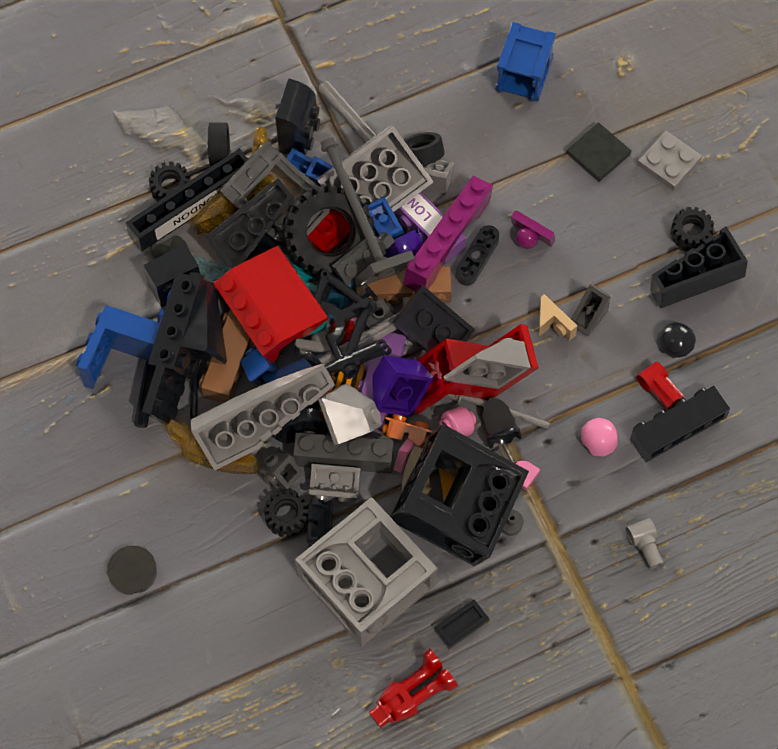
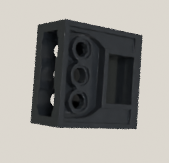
(476, 503)

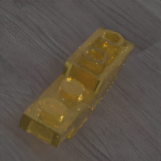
(220, 208)
(191, 450)

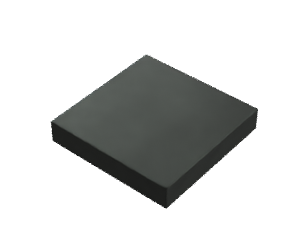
(599, 152)

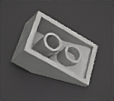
(493, 366)

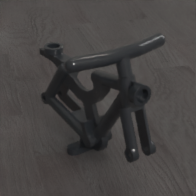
(362, 309)

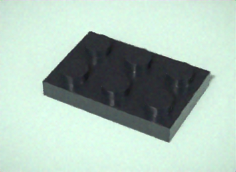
(430, 320)

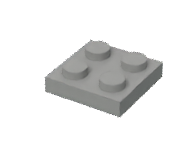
(669, 160)

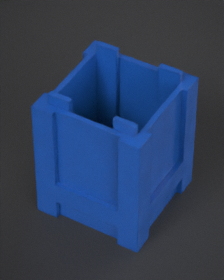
(525, 61)

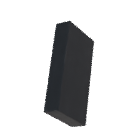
(461, 624)

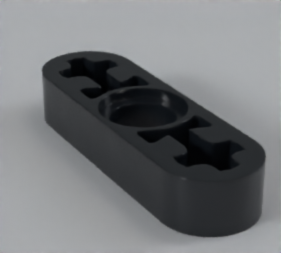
(477, 245)

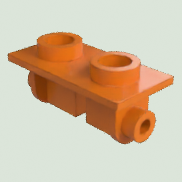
(398, 427)

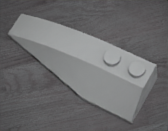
(256, 415)

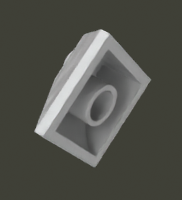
(349, 413)

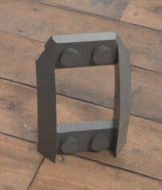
(255, 170)

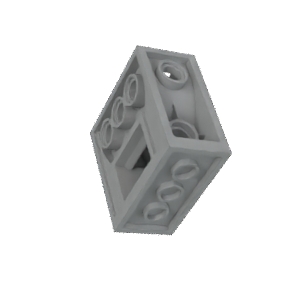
(348, 579)

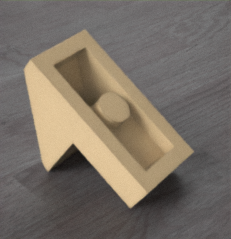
(553, 316)

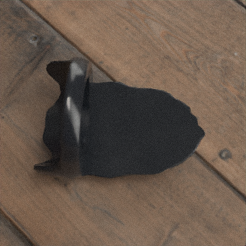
(499, 423)

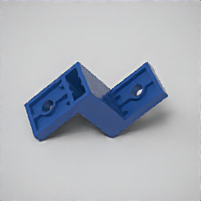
(120, 332)

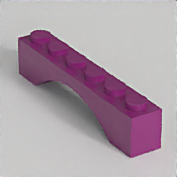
(434, 251)

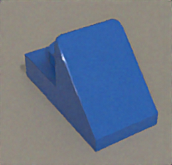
(385, 219)

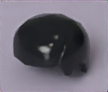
(676, 340)

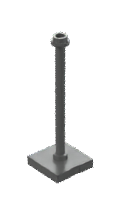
(383, 266)

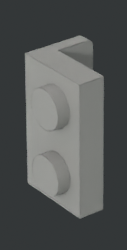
(334, 481)

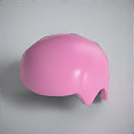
(599, 437)

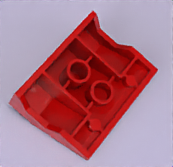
(271, 301)

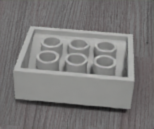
(381, 170)

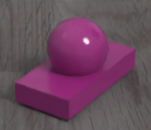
(530, 231)

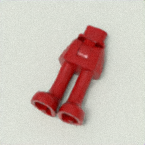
(397, 703)

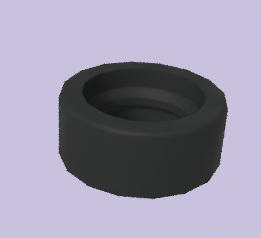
(218, 142)
(426, 147)

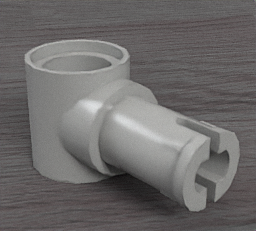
(644, 535)

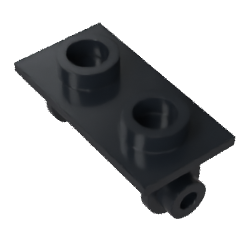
(321, 515)

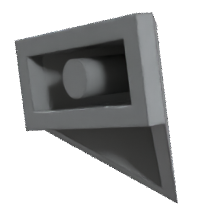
(441, 174)

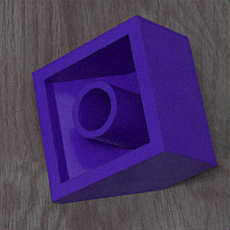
(399, 385)

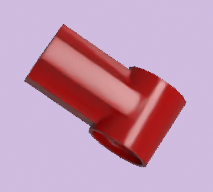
(655, 380)

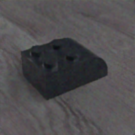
(297, 118)

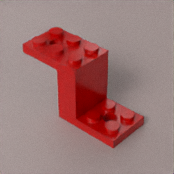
(453, 353)

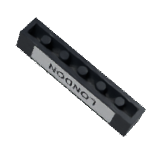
(182, 203)

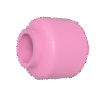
(460, 420)

